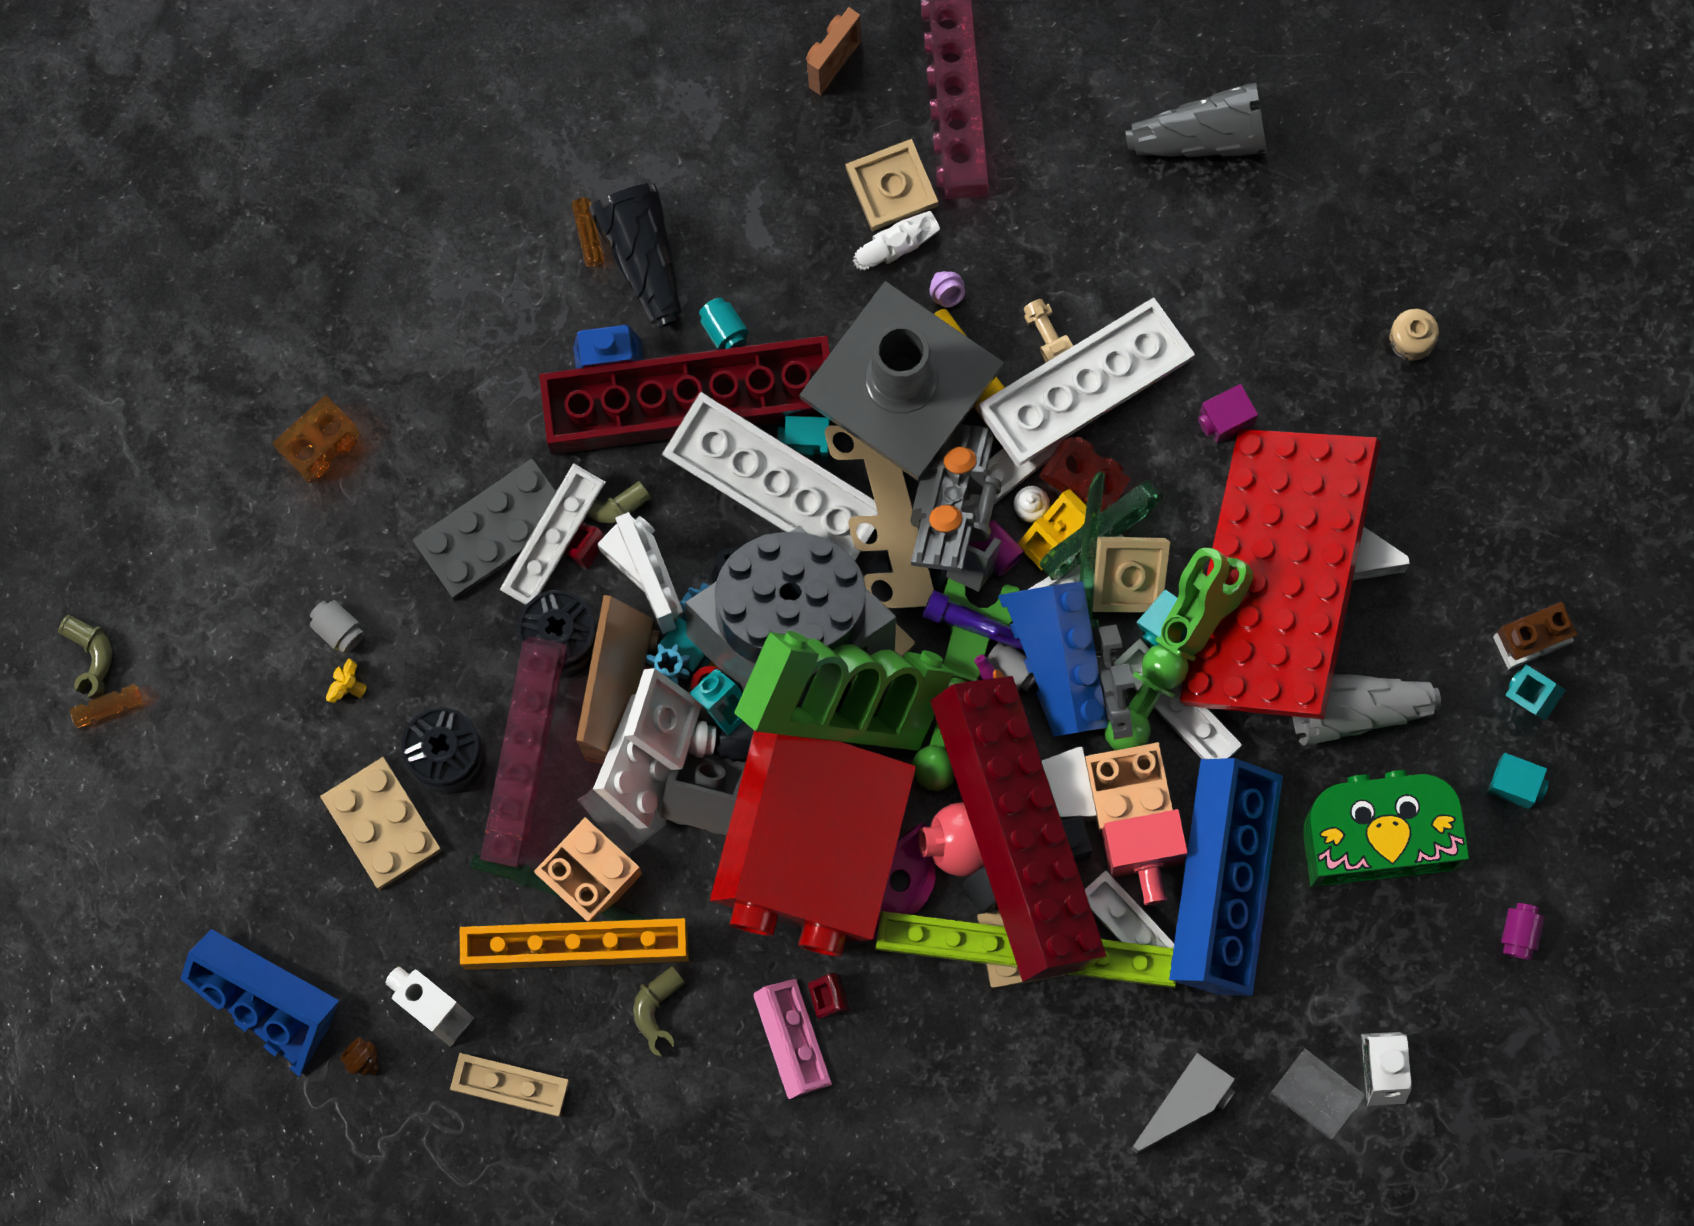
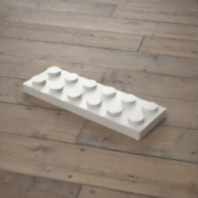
(1085, 382)
(767, 475)

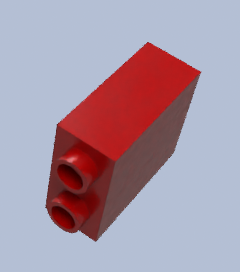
(812, 839)

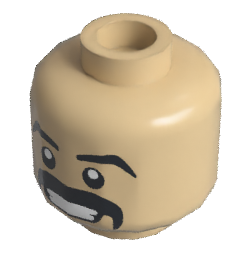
(1414, 334)

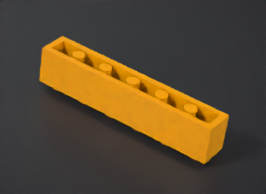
(574, 944)

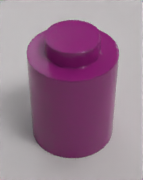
(1009, 552)

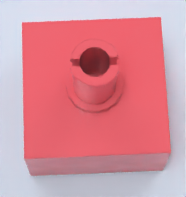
(1144, 848)

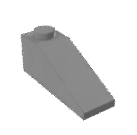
(1191, 1099)

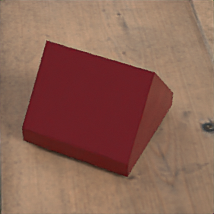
(583, 546)
(828, 995)

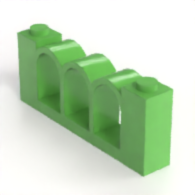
(790, 660)

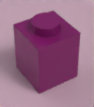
(1227, 414)

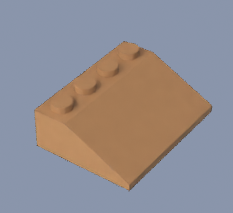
(614, 675)

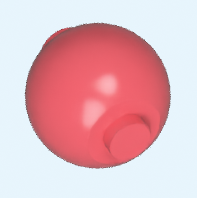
(951, 842)

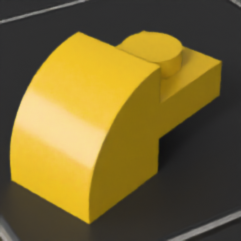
(1056, 525)

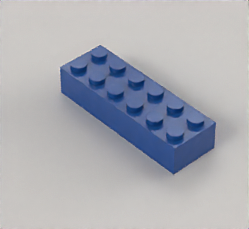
(1226, 877)

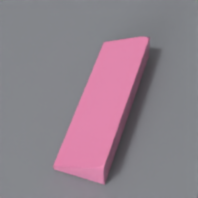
(792, 1038)

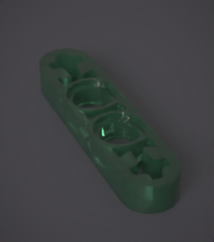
(1112, 523)

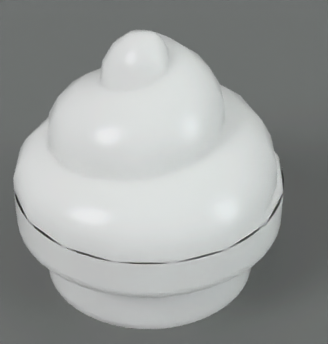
(1031, 503)
(702, 739)

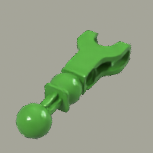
(1198, 608)
(932, 762)

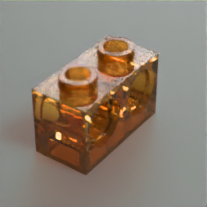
(309, 432)

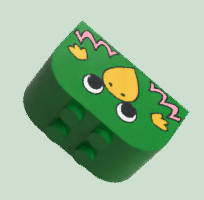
(1384, 829)

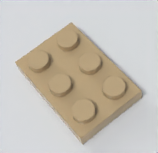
(381, 823)

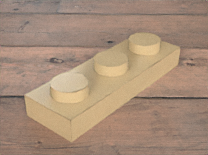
(509, 1085)

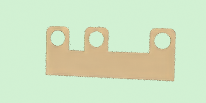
(895, 532)

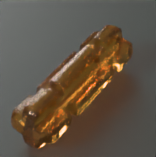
(587, 232)
(105, 706)

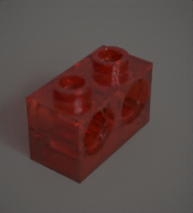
(1089, 464)

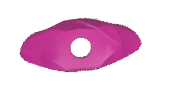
(920, 877)

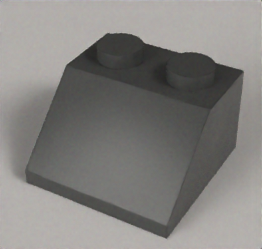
(703, 792)

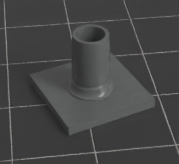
(901, 380)

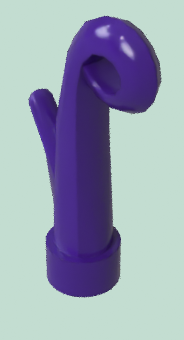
(943, 609)

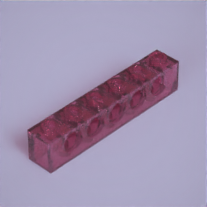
(971, 177)
(523, 751)

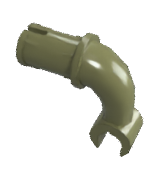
(625, 502)
(94, 643)
(648, 1001)

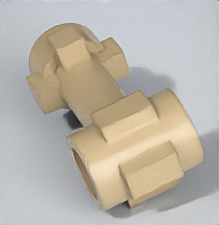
(1038, 313)

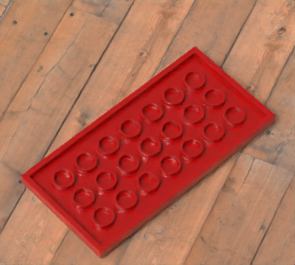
(1298, 522)

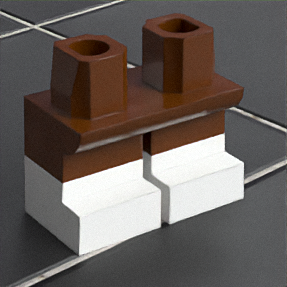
(1535, 635)

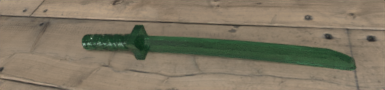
(1089, 542)
(526, 877)

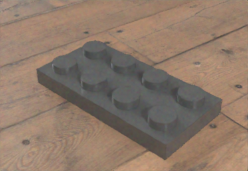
(486, 530)

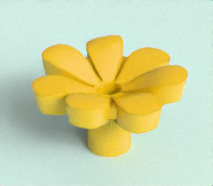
(345, 683)

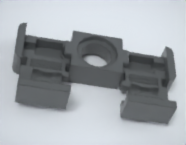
(1114, 682)

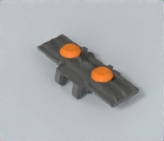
(941, 495)

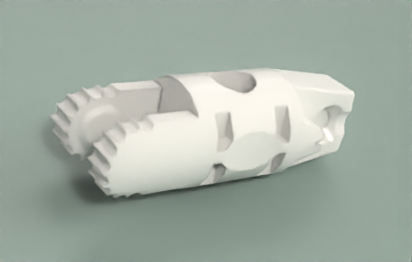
(897, 241)

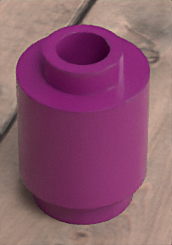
(1522, 931)

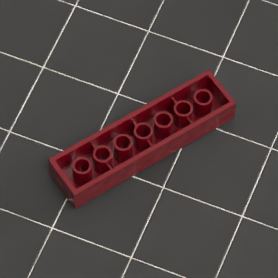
(652, 396)
(1018, 828)

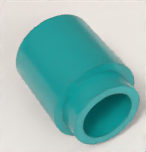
(723, 324)

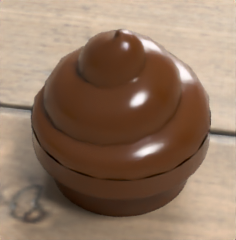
(360, 1058)

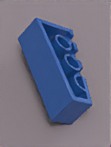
(1060, 654)
(261, 997)

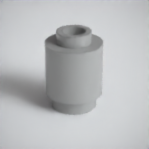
(336, 626)
(1010, 663)

